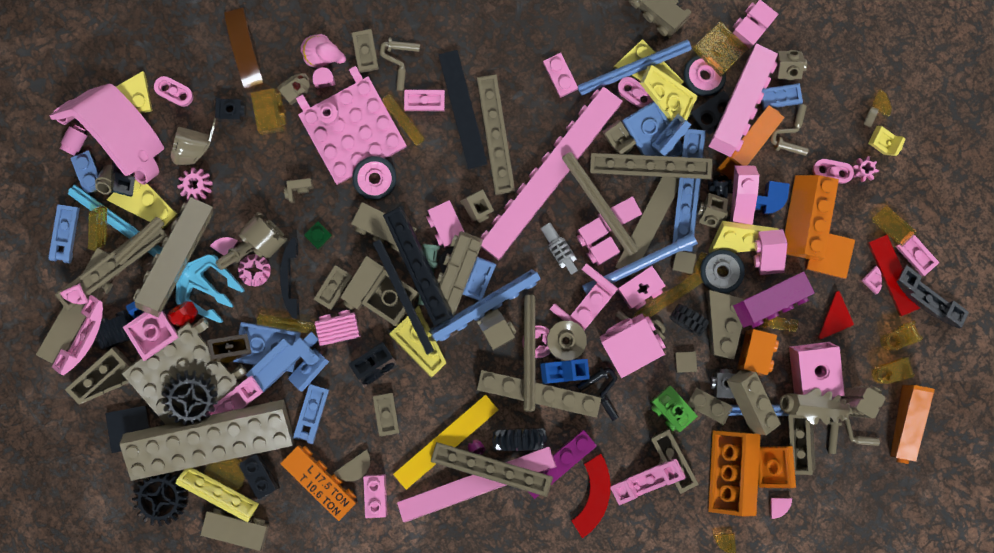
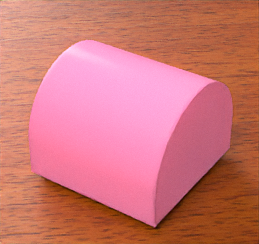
(323, 78)

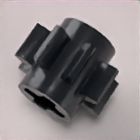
(720, 186)

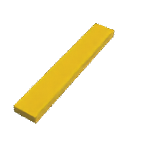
(451, 436)

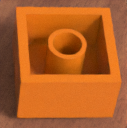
(758, 352)

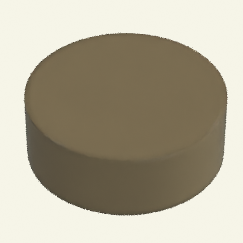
(871, 116)

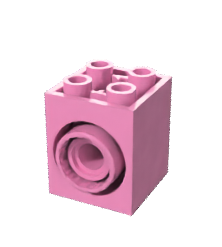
(632, 344)
(829, 371)

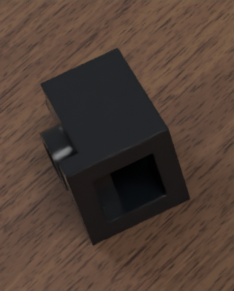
(235, 116)

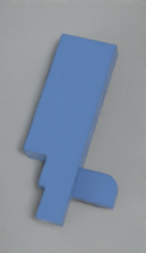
(281, 359)

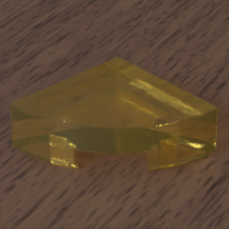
(882, 103)
(726, 542)

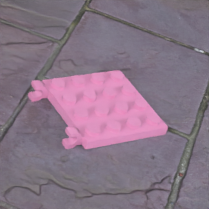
(361, 130)

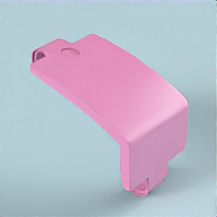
(116, 128)

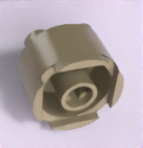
(262, 235)

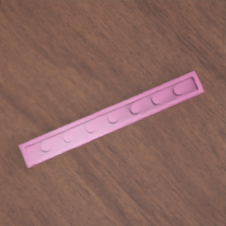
(468, 487)

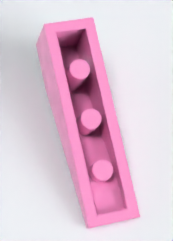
(744, 194)

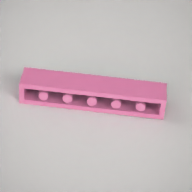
(743, 101)

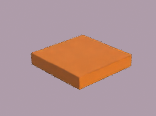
(836, 258)
(776, 467)

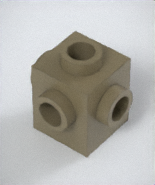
(790, 65)
(713, 211)

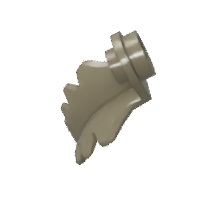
(815, 406)

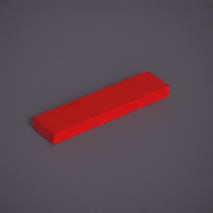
(890, 270)

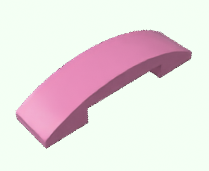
(69, 359)
(239, 397)
(647, 481)

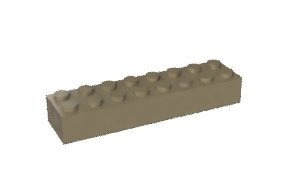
(211, 441)

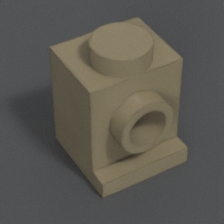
(483, 204)

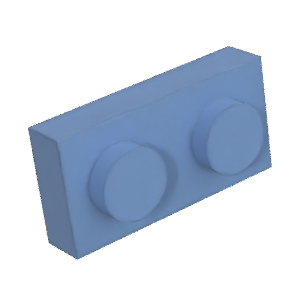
(671, 134)
(86, 171)

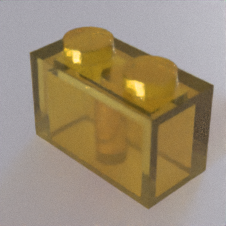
(268, 111)

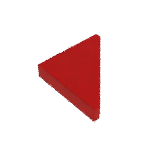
(836, 317)

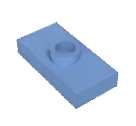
(782, 96)
(479, 278)
(306, 373)

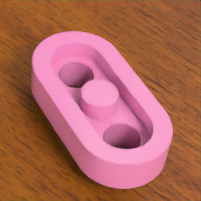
(174, 92)
(636, 92)
(832, 170)

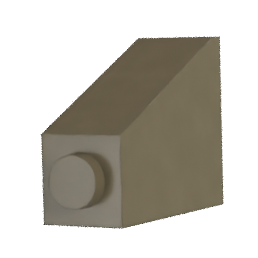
(361, 283)

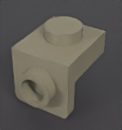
(619, 138)

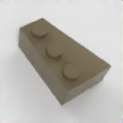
(664, 14)
(723, 324)
(496, 329)
(100, 377)

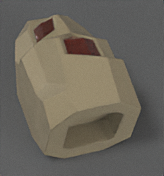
(294, 87)

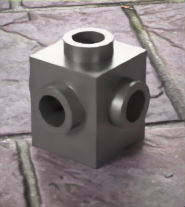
(717, 384)

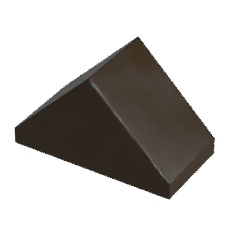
(228, 348)

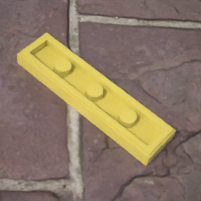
(217, 494)

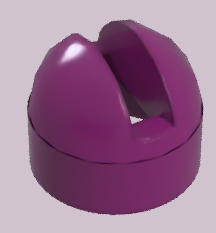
(476, 447)

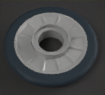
(731, 262)

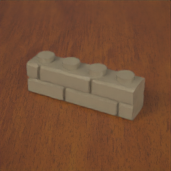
(458, 268)
(864, 400)

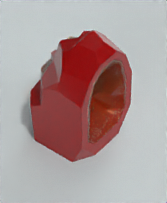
(182, 314)

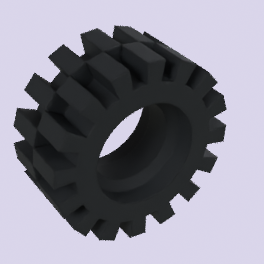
(689, 319)

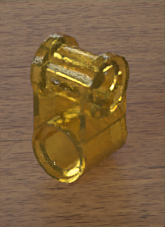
(904, 336)
(895, 371)

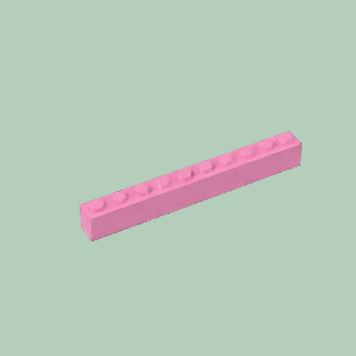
(550, 174)

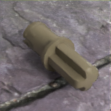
(234, 255)

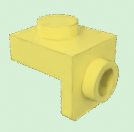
(886, 141)

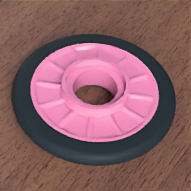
(697, 83)
(374, 165)

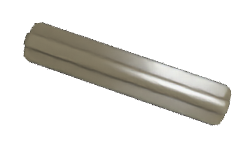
(138, 241)

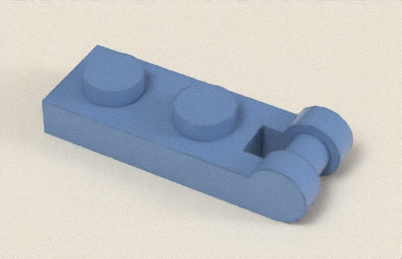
(64, 233)
(311, 413)

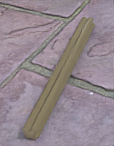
(600, 204)
(529, 353)

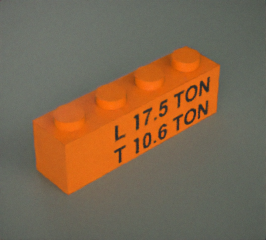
(319, 482)

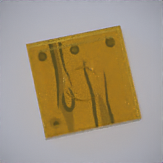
(720, 48)

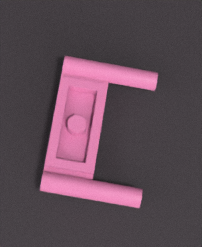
(592, 303)

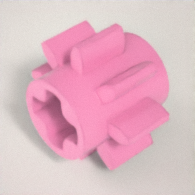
(869, 165)

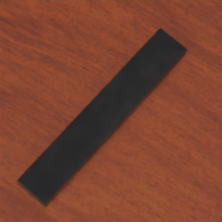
(462, 109)
(418, 265)
(403, 297)

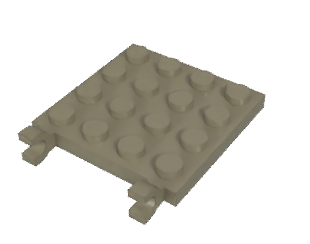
(185, 353)

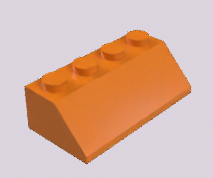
(810, 216)
(734, 473)

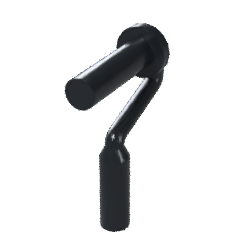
(604, 401)

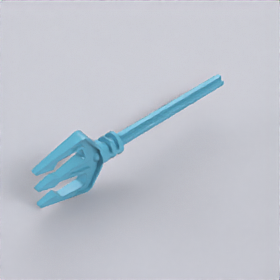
(193, 273)

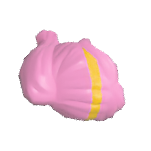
(320, 51)

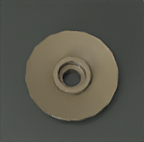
(576, 343)

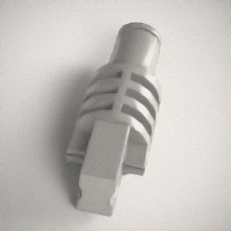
(560, 249)

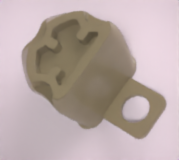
(190, 145)

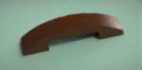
(243, 48)

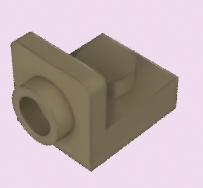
(300, 186)

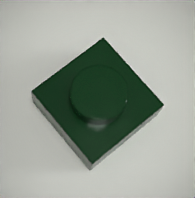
(318, 235)

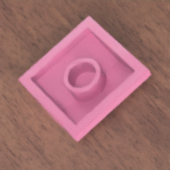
(150, 333)

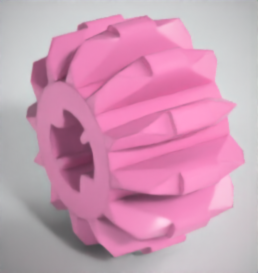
(202, 184)

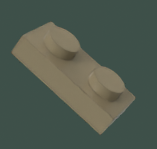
(365, 51)
(333, 287)
(710, 406)
(386, 414)

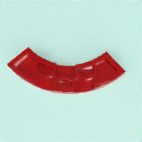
(598, 496)

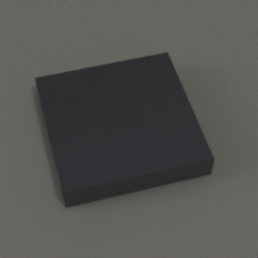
(125, 422)

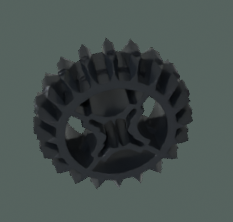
(181, 396)
(519, 439)
(143, 494)

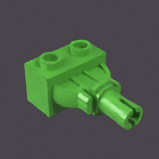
(673, 409)

